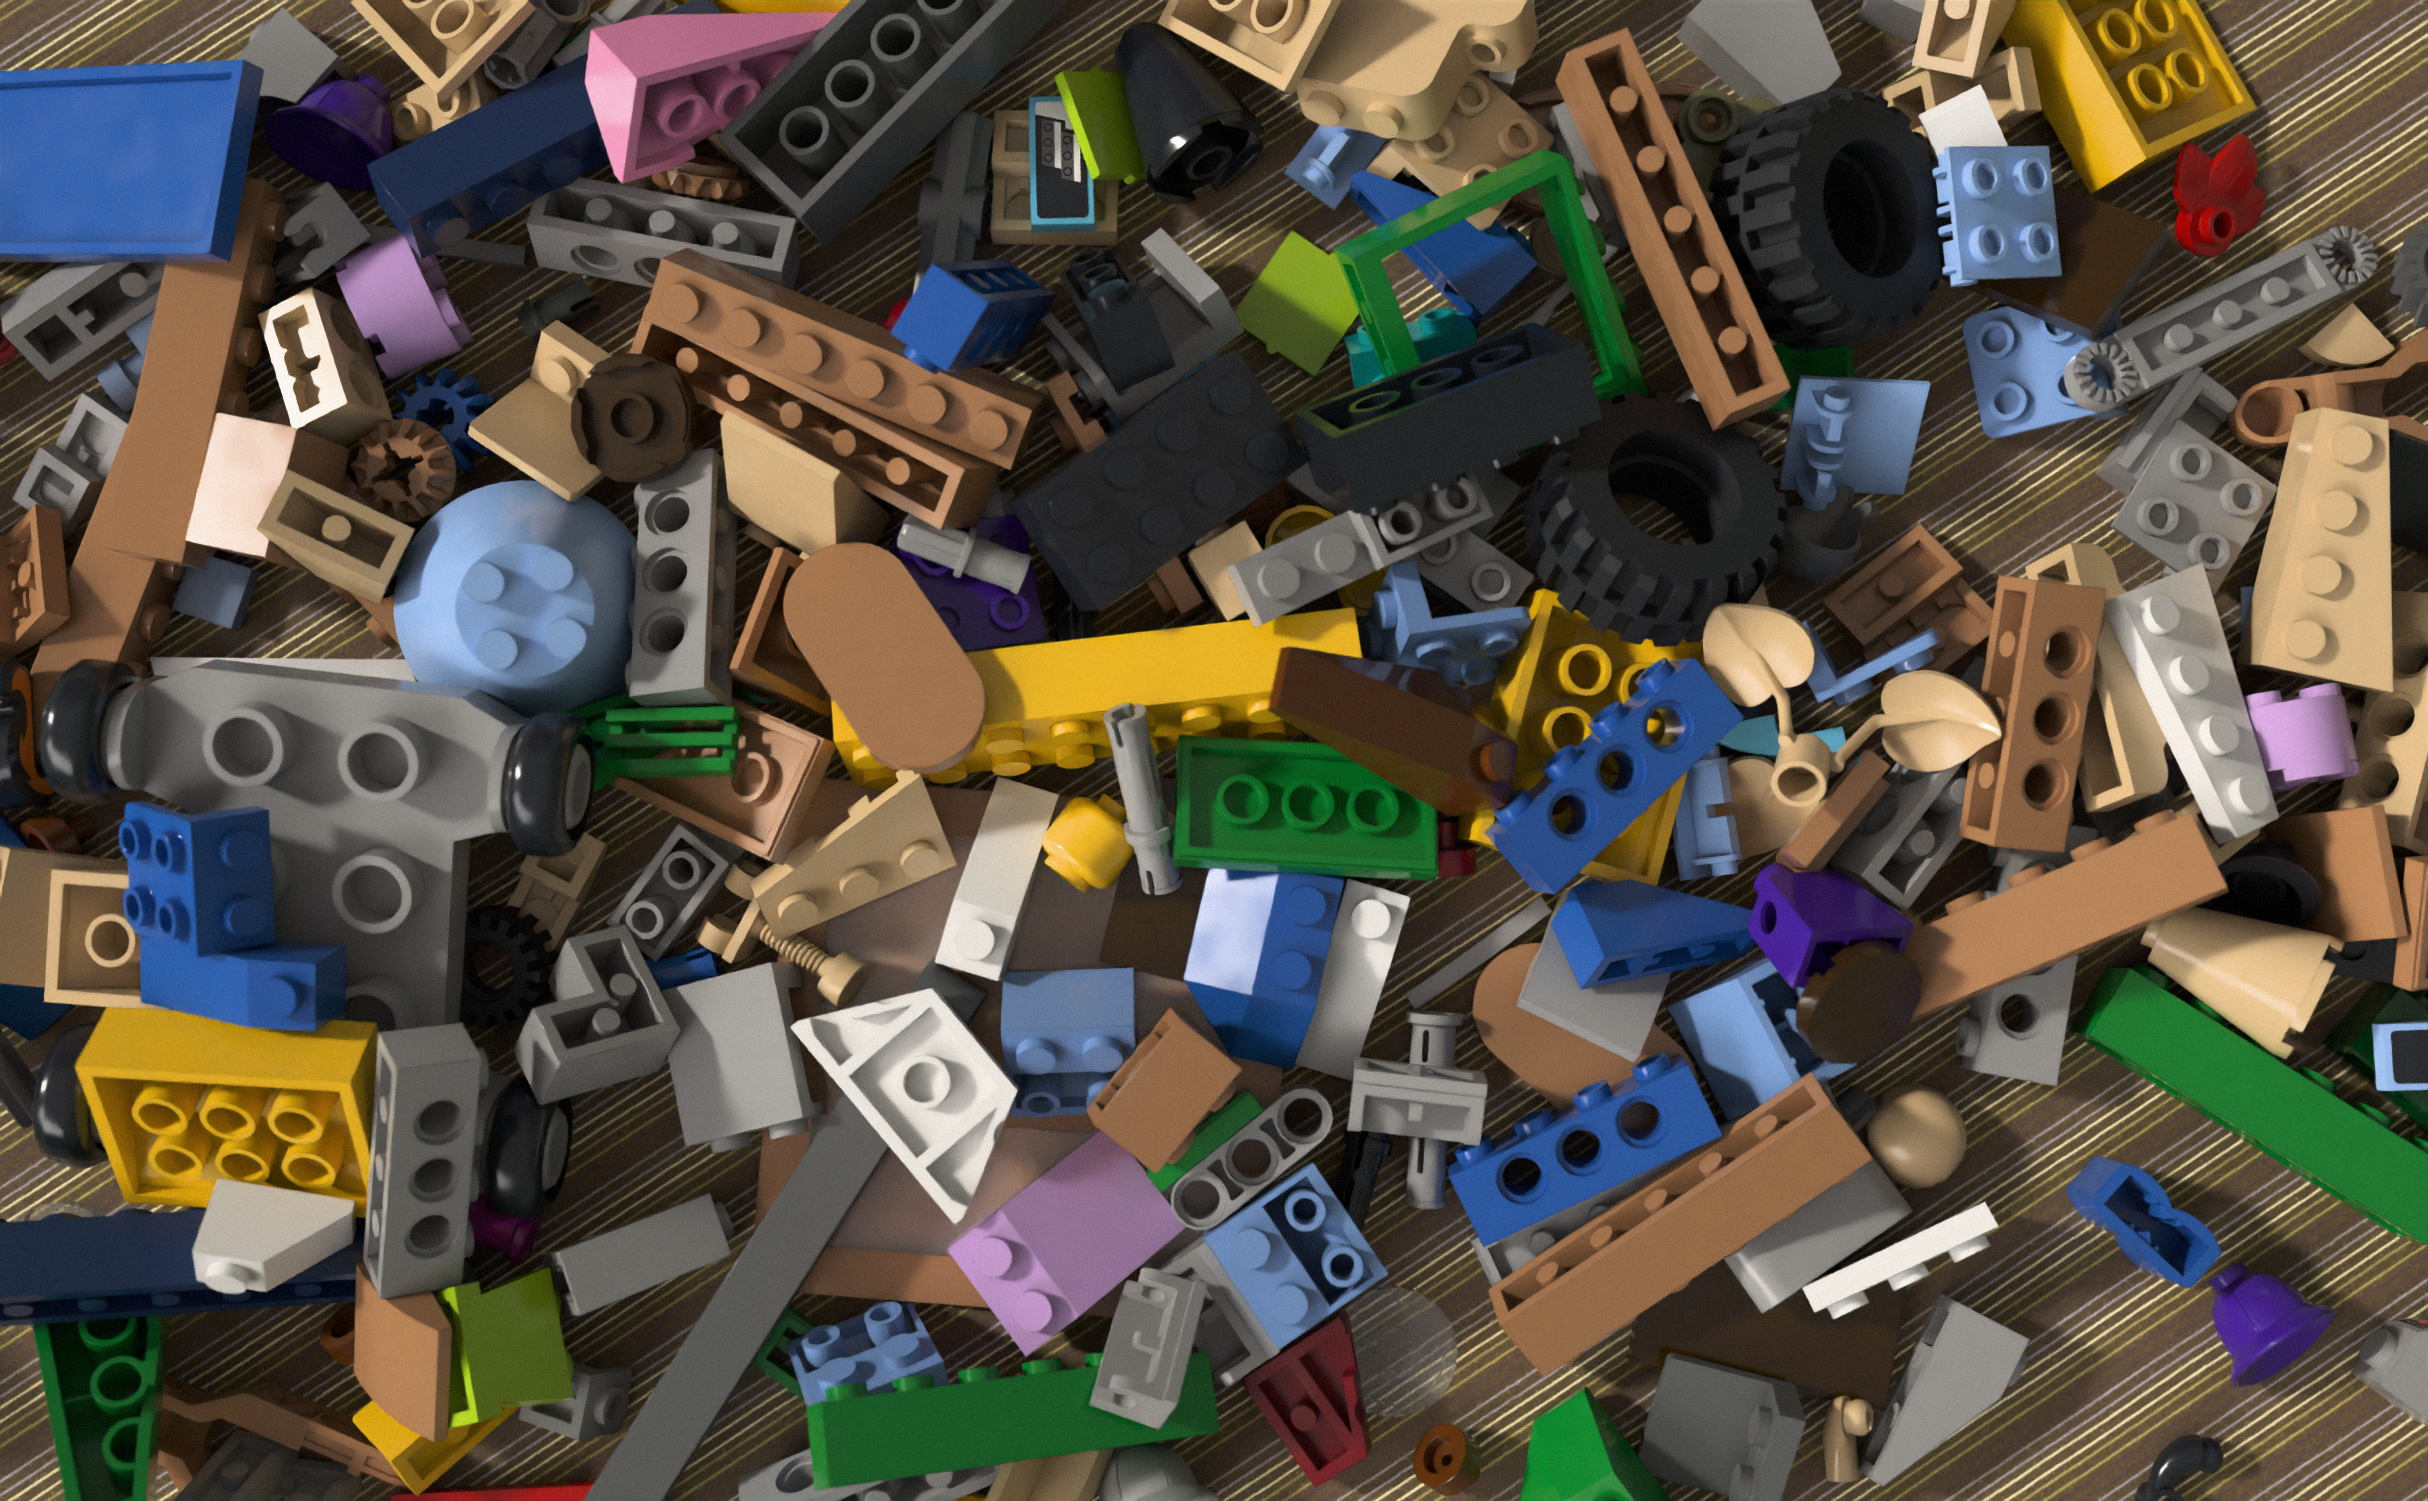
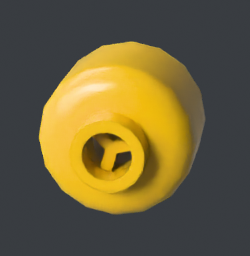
(1088, 843)

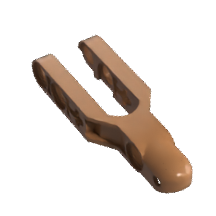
(2269, 408)
(266, 1410)

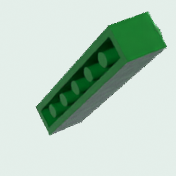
(2260, 1098)
(985, 1421)

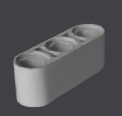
(1238, 1186)
(1818, 1236)

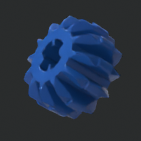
(445, 396)

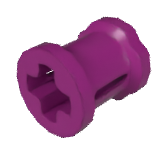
(502, 1233)

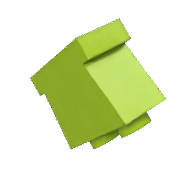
(505, 1347)

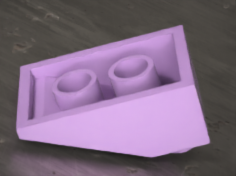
(1065, 1240)

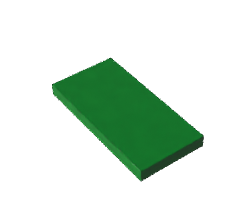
(1295, 812)

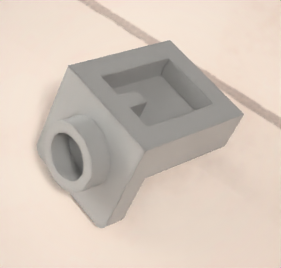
(594, 1411)

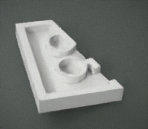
(1902, 1262)

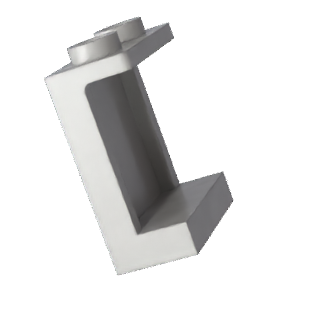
(1190, 314)
(738, 1058)

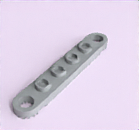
(2219, 318)

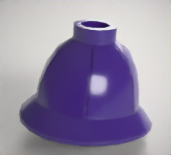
(335, 132)
(2263, 1322)

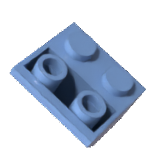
(1066, 1036)
(1747, 1037)
(1294, 1254)
(867, 1349)

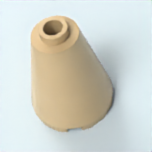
(2245, 969)

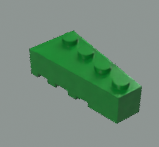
(105, 1404)

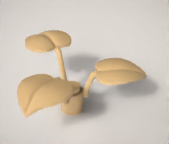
(1760, 651)

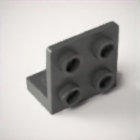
(1722, 1430)

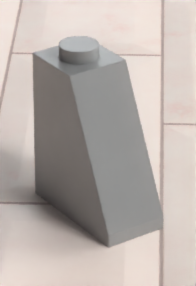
(1763, 47)
(639, 1254)

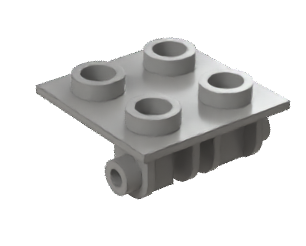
(2194, 505)

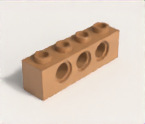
(2015, 684)

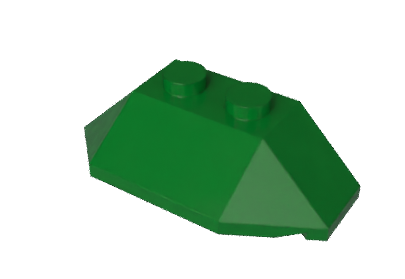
(1584, 1457)

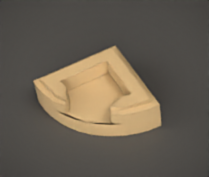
(2346, 340)

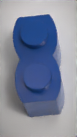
(2143, 1221)

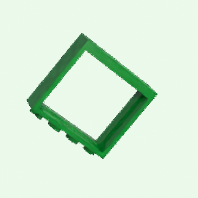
(1577, 242)

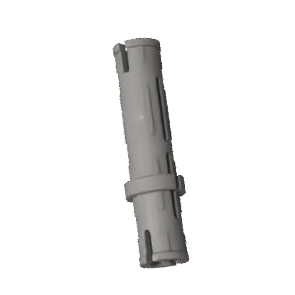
(1149, 822)

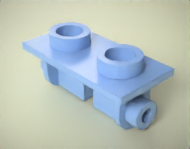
(1331, 160)
(1702, 841)

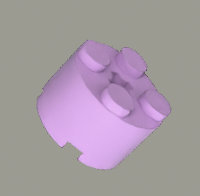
(400, 305)
(2303, 736)

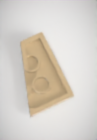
(864, 858)

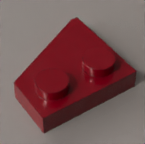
(1316, 1399)

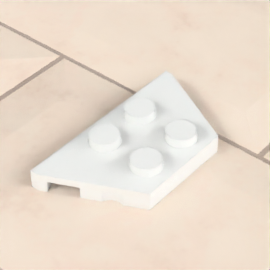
(920, 1087)

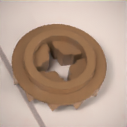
(705, 178)
(429, 482)

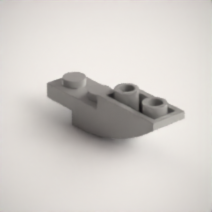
(1352, 548)
(676, 888)

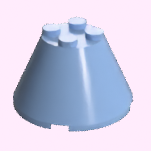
(519, 598)

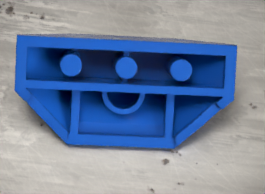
(1261, 958)

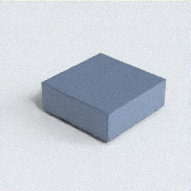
(217, 593)

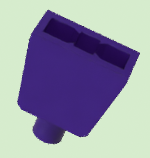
(1813, 916)

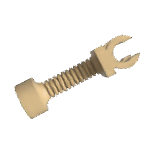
(838, 976)

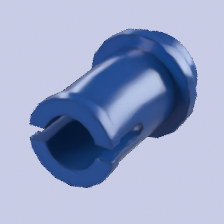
(684, 968)

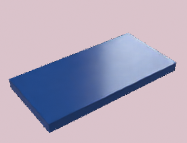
(125, 161)

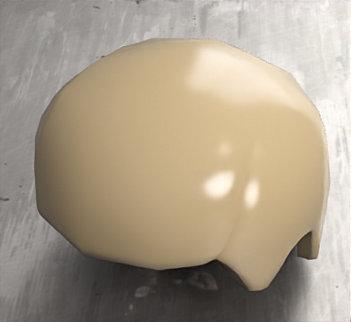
(1917, 1135)

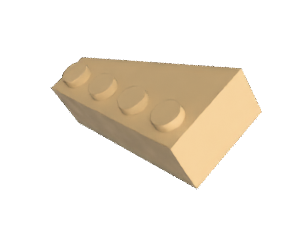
(2327, 558)

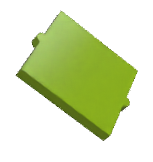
(1102, 124)
(1299, 305)

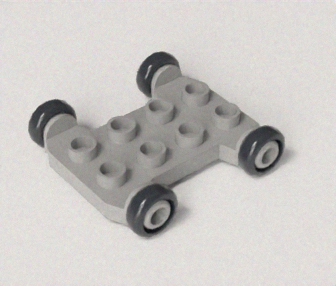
(368, 839)

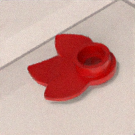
(2216, 196)

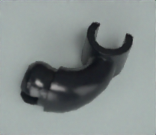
(2180, 1457)

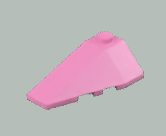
(682, 78)

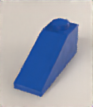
(1465, 265)
(1644, 931)
(250, 987)

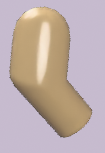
(1841, 1425)

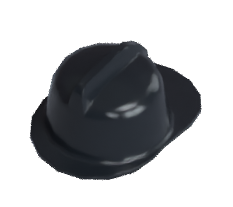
(2267, 886)

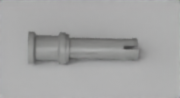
(1432, 1045)

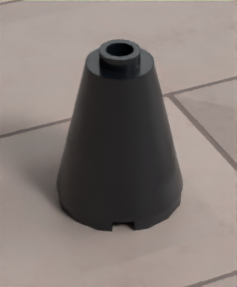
(1183, 116)

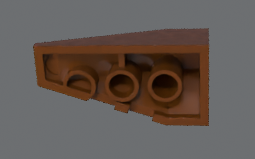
(1399, 725)

